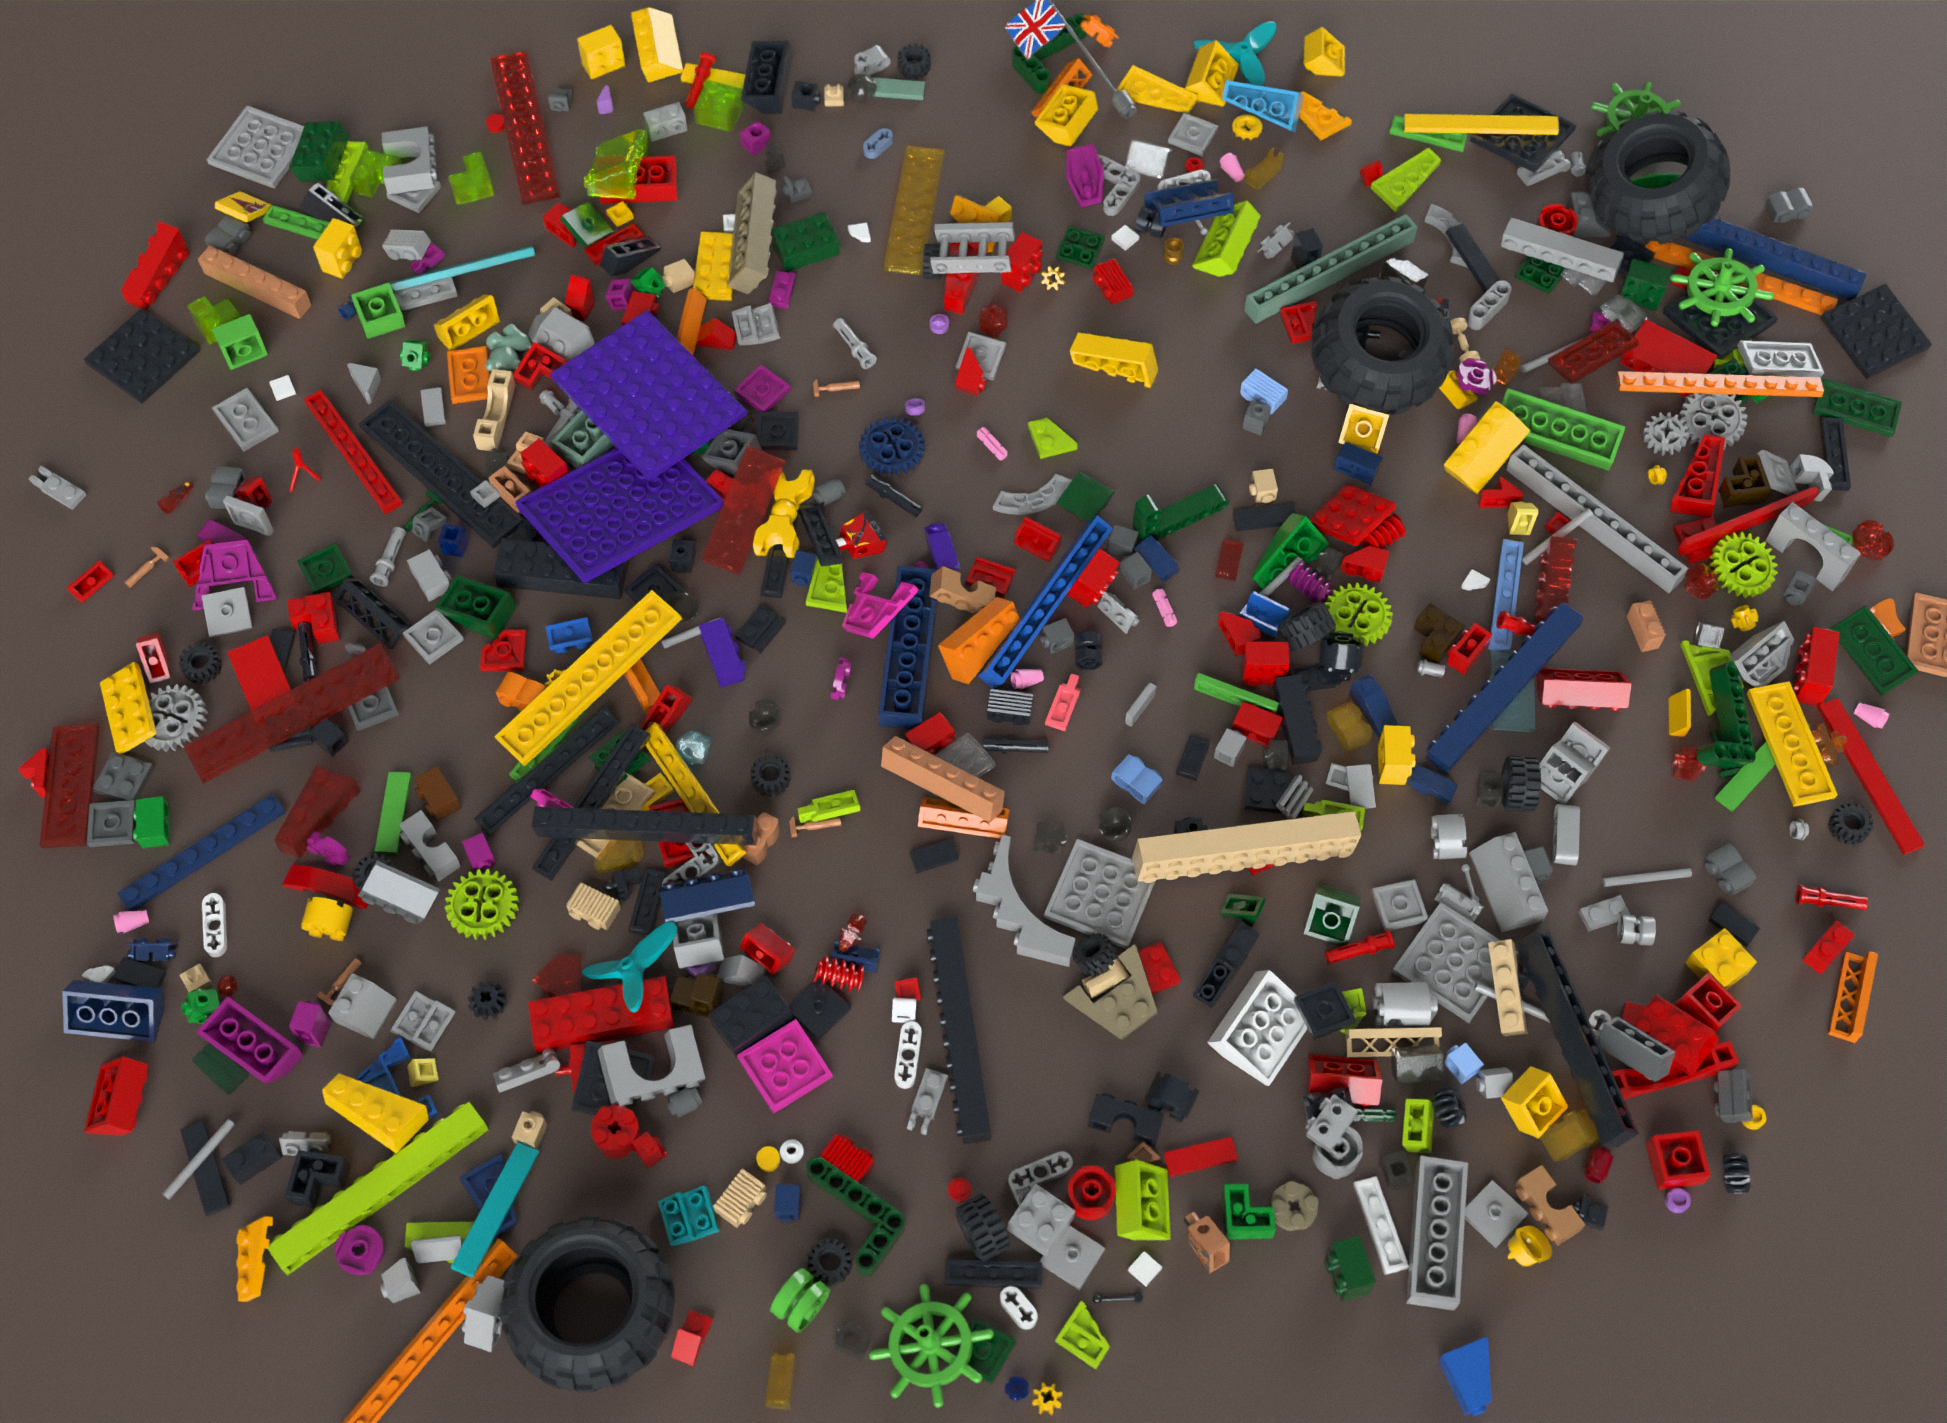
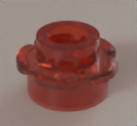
(227, 985)

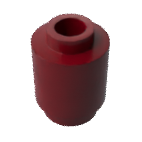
(1598, 1165)

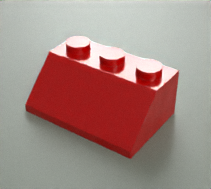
(1357, 1074)
(116, 1097)

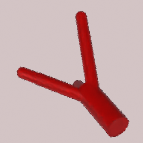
(298, 465)

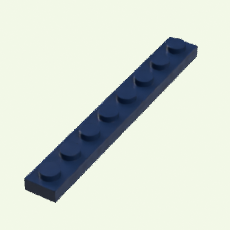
(201, 853)

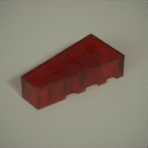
(1554, 577)
(315, 809)

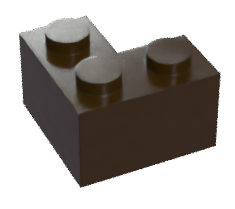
(1747, 485)
(1440, 632)
(697, 994)

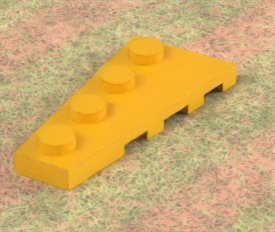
(1157, 92)

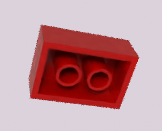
(1815, 666)
(1679, 1032)

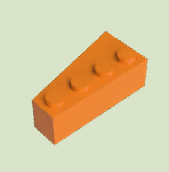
(978, 639)

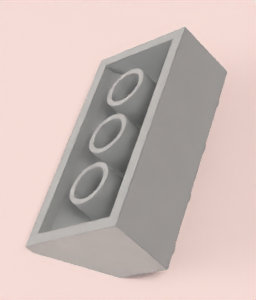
(1508, 883)

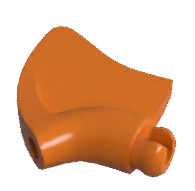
(1886, 615)

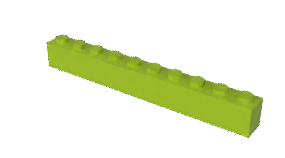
(377, 1188)

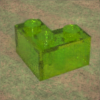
(369, 171)
(473, 182)
(208, 316)

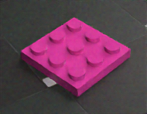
(784, 1066)

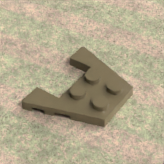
(1124, 1006)

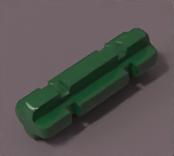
(1376, 1114)

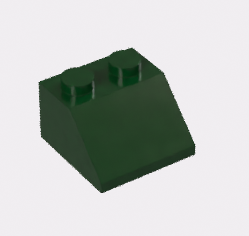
(1332, 915)

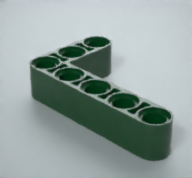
(1033, 70)
(1162, 522)
(1737, 741)
(860, 1207)

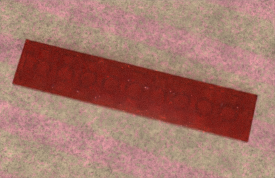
(524, 128)
(291, 713)

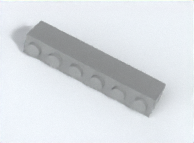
(1562, 249)

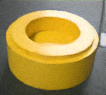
(1759, 1118)
(768, 1159)

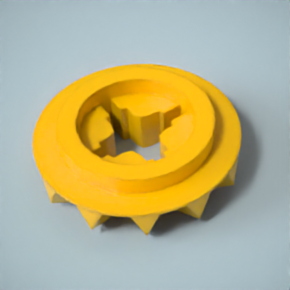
(1251, 122)

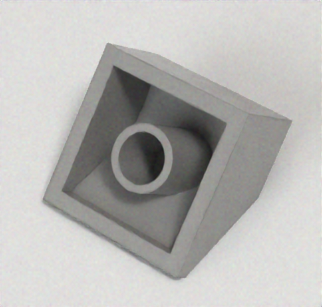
(362, 1006)

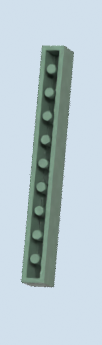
(1330, 268)

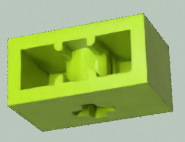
(1418, 1126)

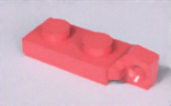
(1064, 704)

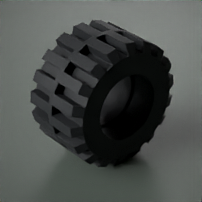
(1306, 626)
(1521, 783)
(982, 1227)

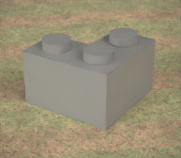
(483, 1317)

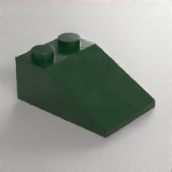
(477, 606)

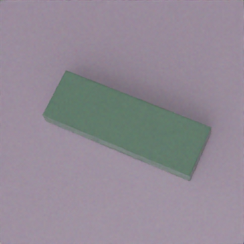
(899, 88)

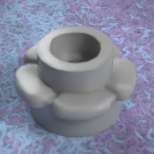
(1798, 829)

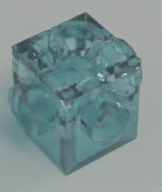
(694, 747)

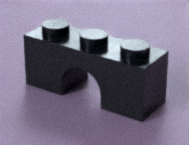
(1108, 1110)

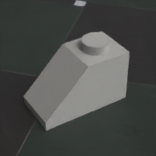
(399, 1282)

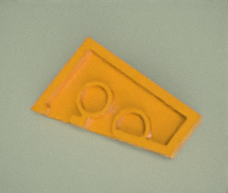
(1321, 119)
(970, 212)
(250, 1267)

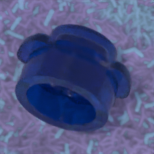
(1017, 1382)

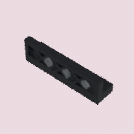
(373, 606)

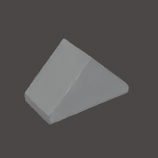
(366, 379)
(740, 971)

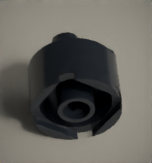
(1341, 652)
(1172, 1096)

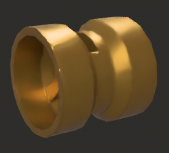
(1173, 251)

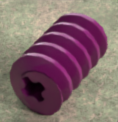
(1309, 584)

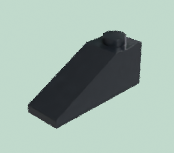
(326, 206)
(627, 255)

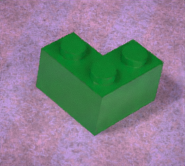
(1241, 1219)

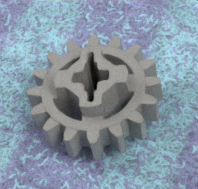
(1676, 432)

